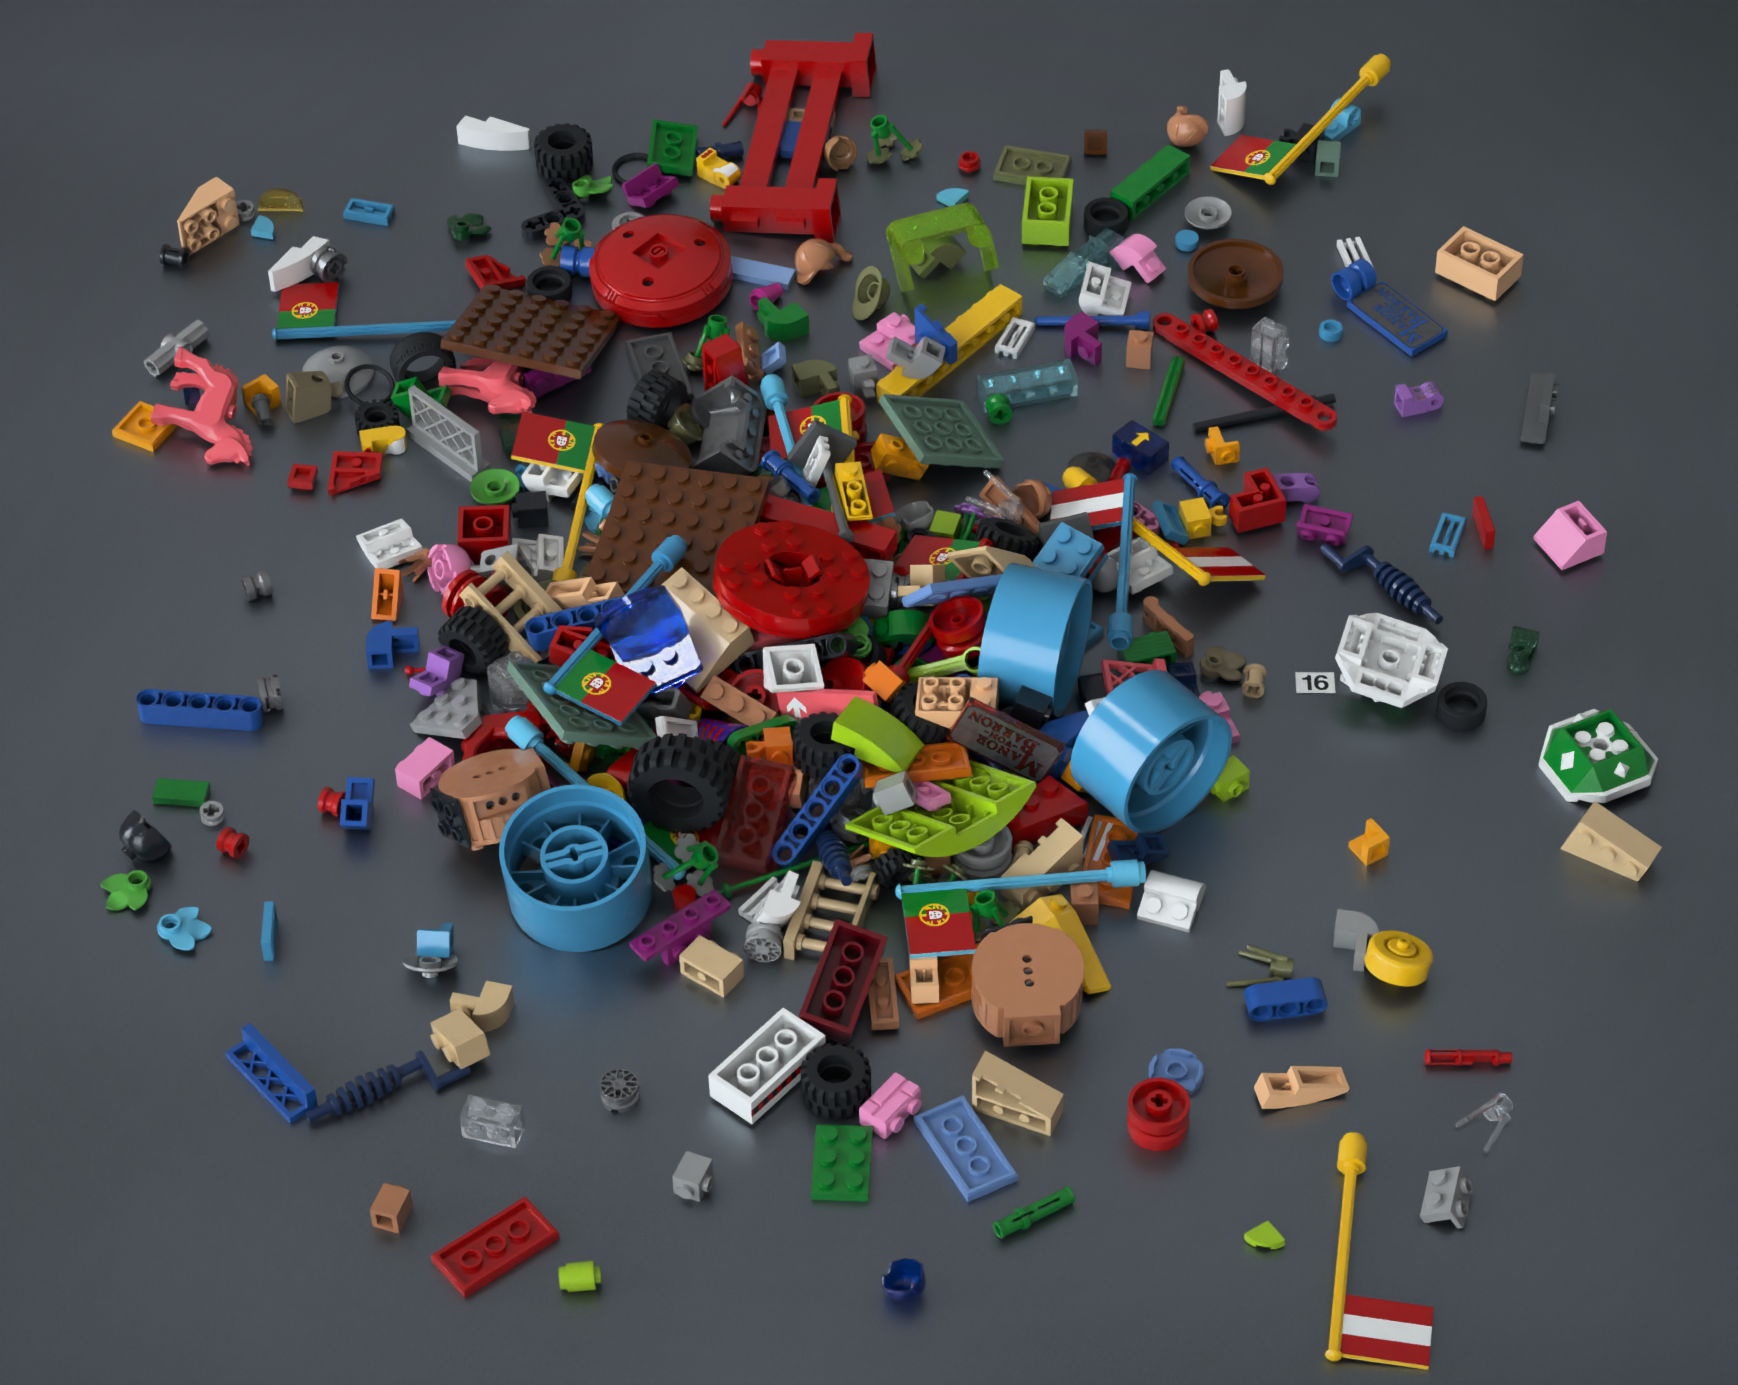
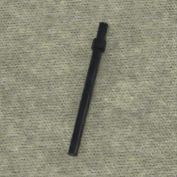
(1252, 415)

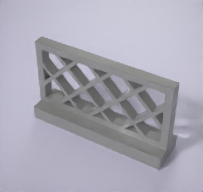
(445, 435)

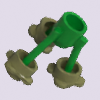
(715, 328)

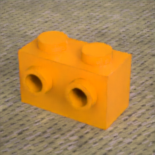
(896, 458)

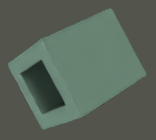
(1327, 158)

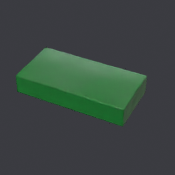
(180, 792)

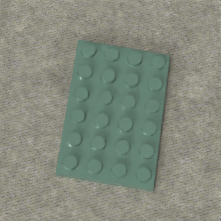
(571, 720)

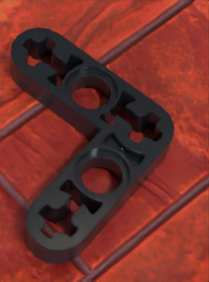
(532, 227)

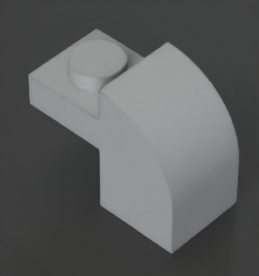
(916, 361)
(1353, 932)

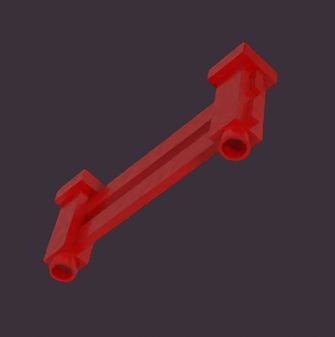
(798, 205)

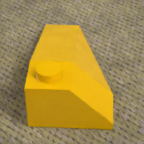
(1057, 913)

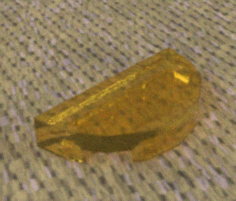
(280, 200)

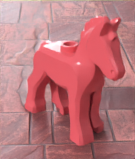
(491, 382)
(212, 411)

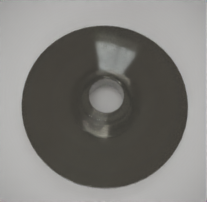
(1095, 463)

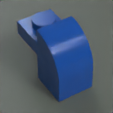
(385, 641)
(357, 807)

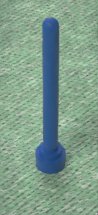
(1139, 320)

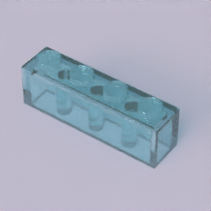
(1029, 383)

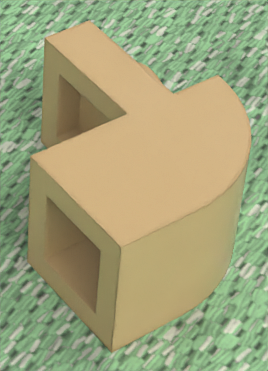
(921, 576)
(489, 1009)

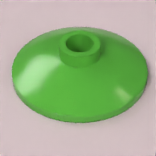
(494, 486)

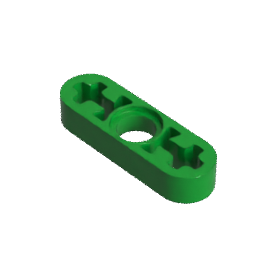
(738, 739)

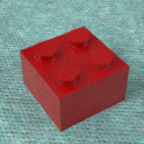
(483, 529)

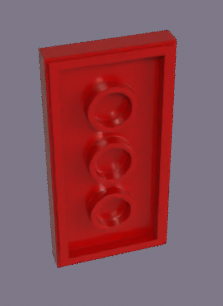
(495, 1247)

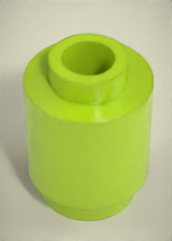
(579, 1276)

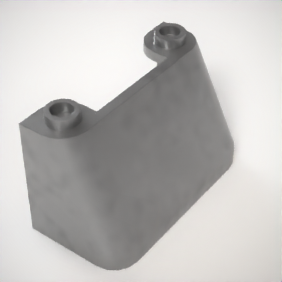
(732, 426)

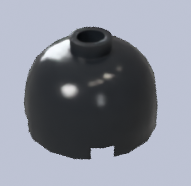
(142, 839)

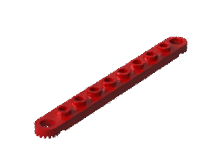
(1245, 372)

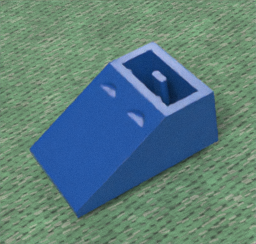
(1066, 731)

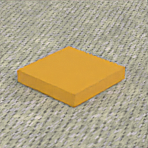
(139, 429)

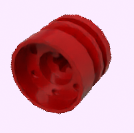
(452, 601)

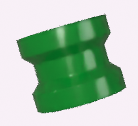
(999, 409)

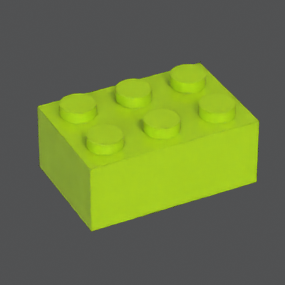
(1047, 211)

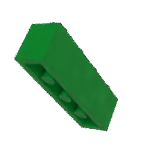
(1152, 180)

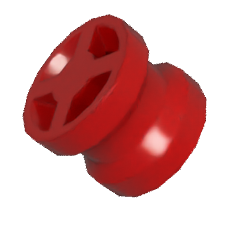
(1205, 322)
(330, 801)
(232, 842)

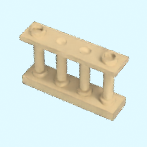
(523, 587)
(811, 900)

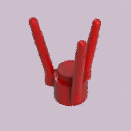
(750, 96)

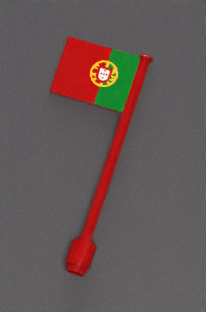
(928, 551)

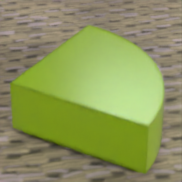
(1265, 1236)

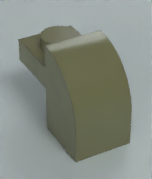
(943, 250)
(815, 377)

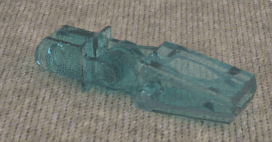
(1072, 269)

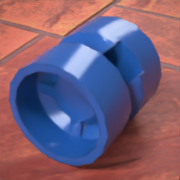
(576, 261)
(1353, 279)

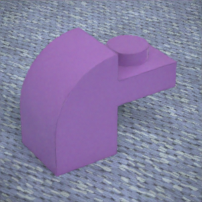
(441, 670)

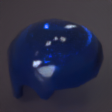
(904, 1280)

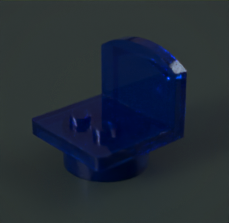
(651, 637)

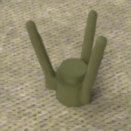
(1280, 966)

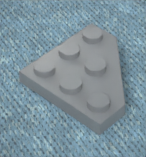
(453, 712)

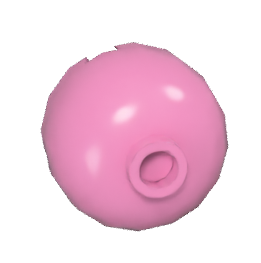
(447, 563)

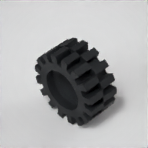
(376, 411)
(890, 867)

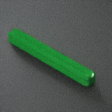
(1168, 391)

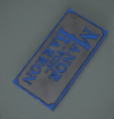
(1397, 318)

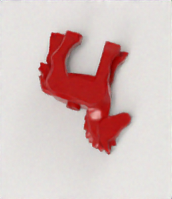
(492, 734)

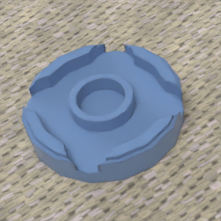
(1178, 1066)

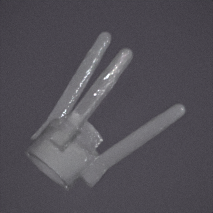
(1008, 509)
(1494, 1110)

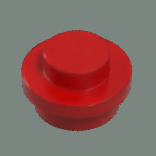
(969, 161)

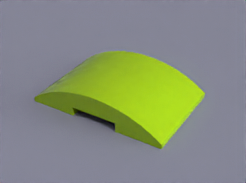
(976, 813)

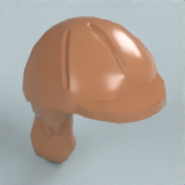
(1186, 129)
(816, 256)
(1034, 496)

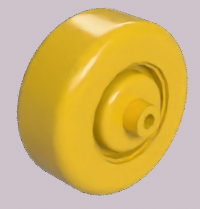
(1398, 958)

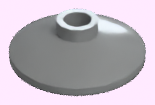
(1208, 212)
(429, 966)

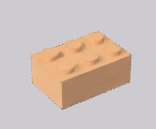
(1479, 263)

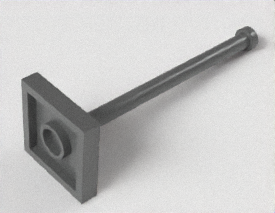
(840, 447)

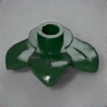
(465, 226)

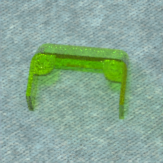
(908, 233)

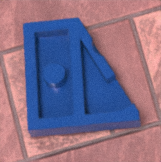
(936, 332)

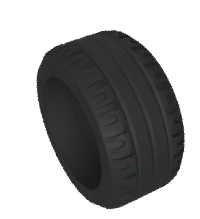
(415, 347)

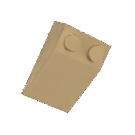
(985, 561)

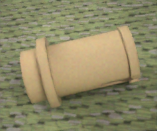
(1021, 848)

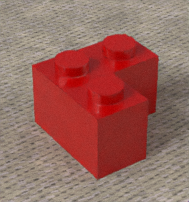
(1259, 503)

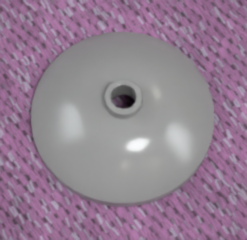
(337, 362)

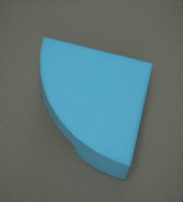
(953, 196)
(263, 228)
(592, 519)

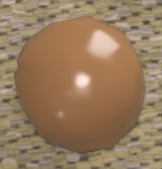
(840, 152)

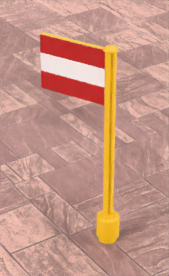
(1202, 563)
(1363, 1325)

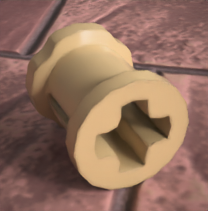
(1254, 676)

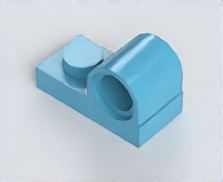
(1343, 123)

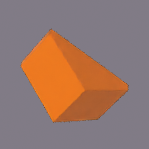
(387, 594)

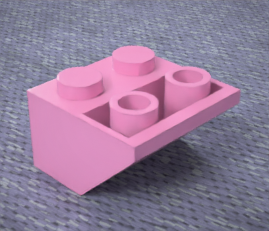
(1571, 536)

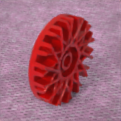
(844, 674)

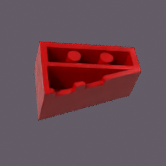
(721, 360)
(567, 641)
(1044, 808)

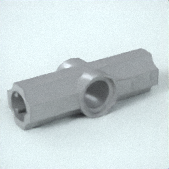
(165, 355)

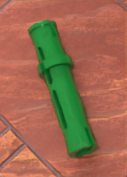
(1008, 1225)

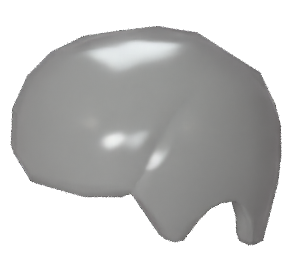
(915, 515)
(1106, 578)

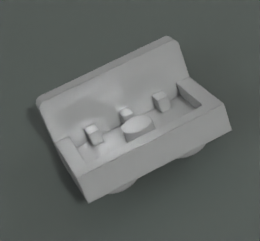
(1447, 1196)

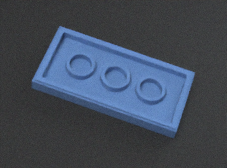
(942, 591)
(965, 1148)

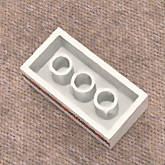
(764, 1066)

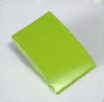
(876, 736)

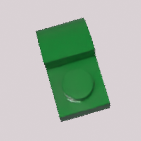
(782, 324)
(401, 394)
(900, 627)

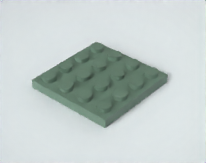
(941, 431)

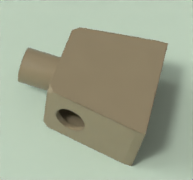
(309, 395)

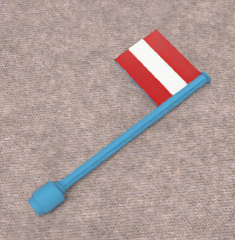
(1107, 506)

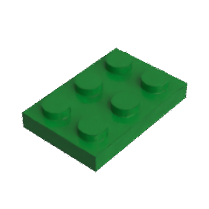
(672, 147)
(842, 1163)

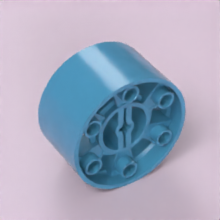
(1036, 634)
(1151, 751)
(577, 877)

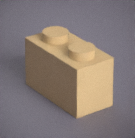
(711, 966)
(459, 1039)

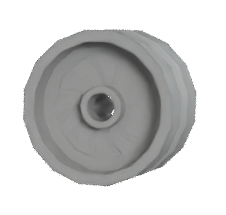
(987, 859)

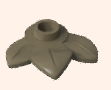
(1222, 663)

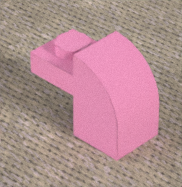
(1139, 252)

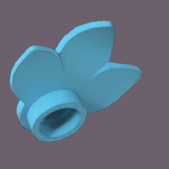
(183, 928)

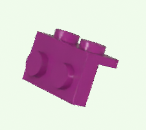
(648, 187)
(1324, 524)

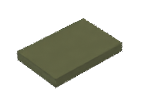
(1018, 163)

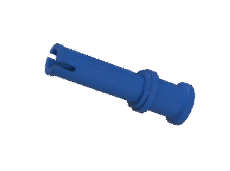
(796, 481)
(1205, 488)

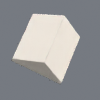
(791, 668)

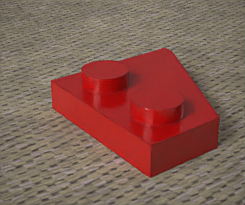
(488, 271)
(353, 470)

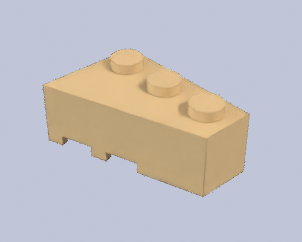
(1611, 843)
(1056, 854)
(1015, 1096)

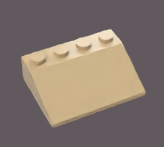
(714, 631)

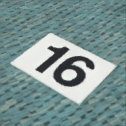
(1315, 682)

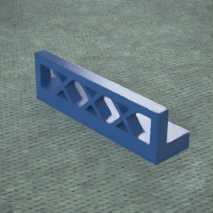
(277, 1066)

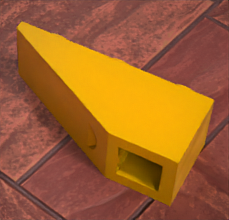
(853, 491)

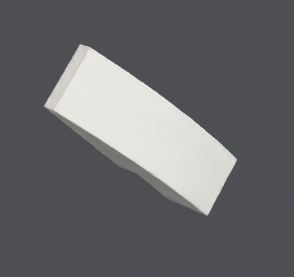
(493, 134)
(295, 264)

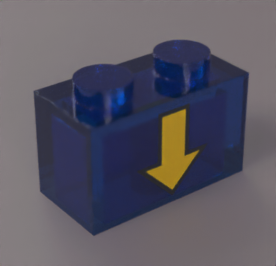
(1141, 447)

